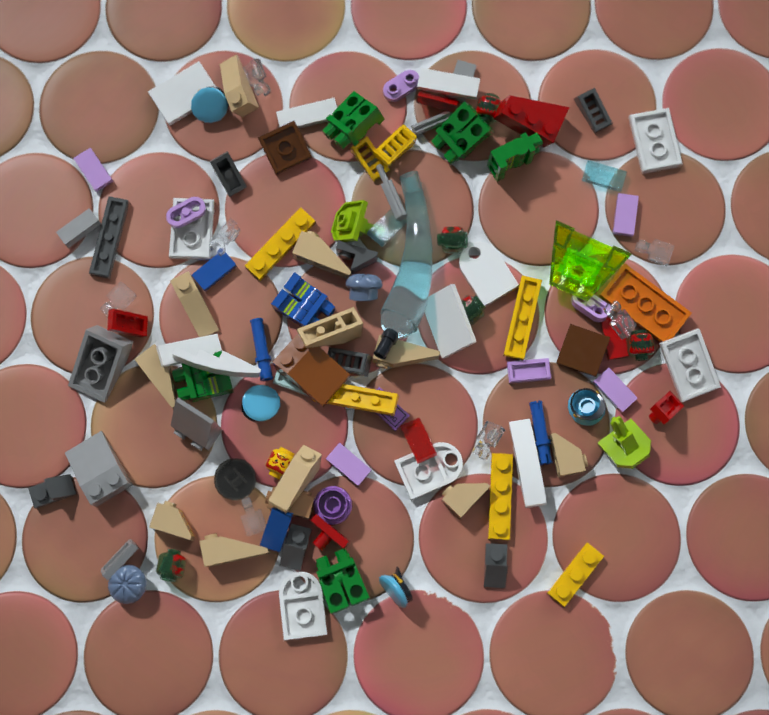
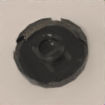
(235, 479)

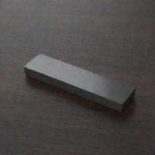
(109, 237)

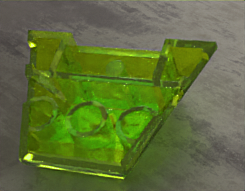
(582, 263)

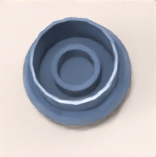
(363, 287)
(127, 584)

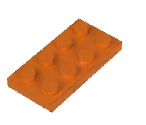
(646, 304)

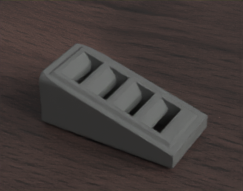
(583, 107)
(365, 365)

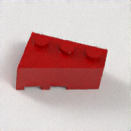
(531, 117)

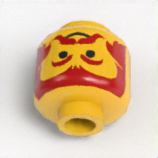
(278, 462)

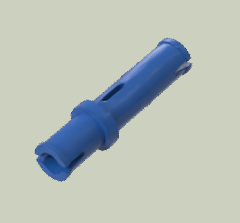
(262, 356)
(541, 435)

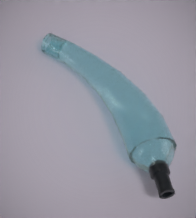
(411, 288)

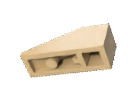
(237, 87)
(316, 252)
(194, 305)
(332, 330)
(405, 354)
(159, 376)
(296, 478)
(225, 550)

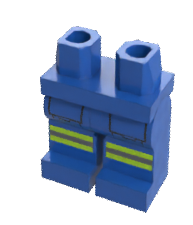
(309, 304)

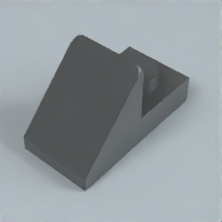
(228, 174)
(361, 256)
(52, 490)
(295, 547)
(495, 565)

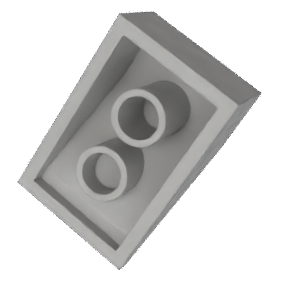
(99, 362)
(194, 425)
(98, 469)

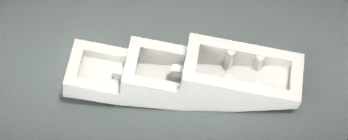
(224, 365)
(527, 463)

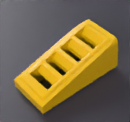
(402, 135)
(359, 156)

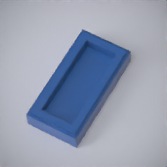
(213, 271)
(276, 529)

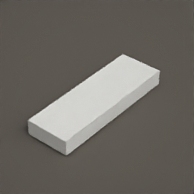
(448, 83)
(307, 114)
(207, 343)

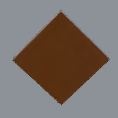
(284, 147)
(583, 350)

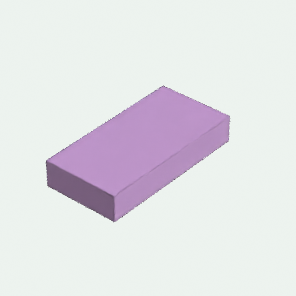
(93, 169)
(625, 215)
(528, 370)
(615, 390)
(348, 464)

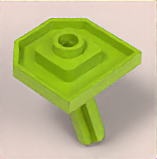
(350, 222)
(626, 444)

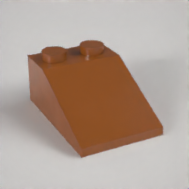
(311, 370)

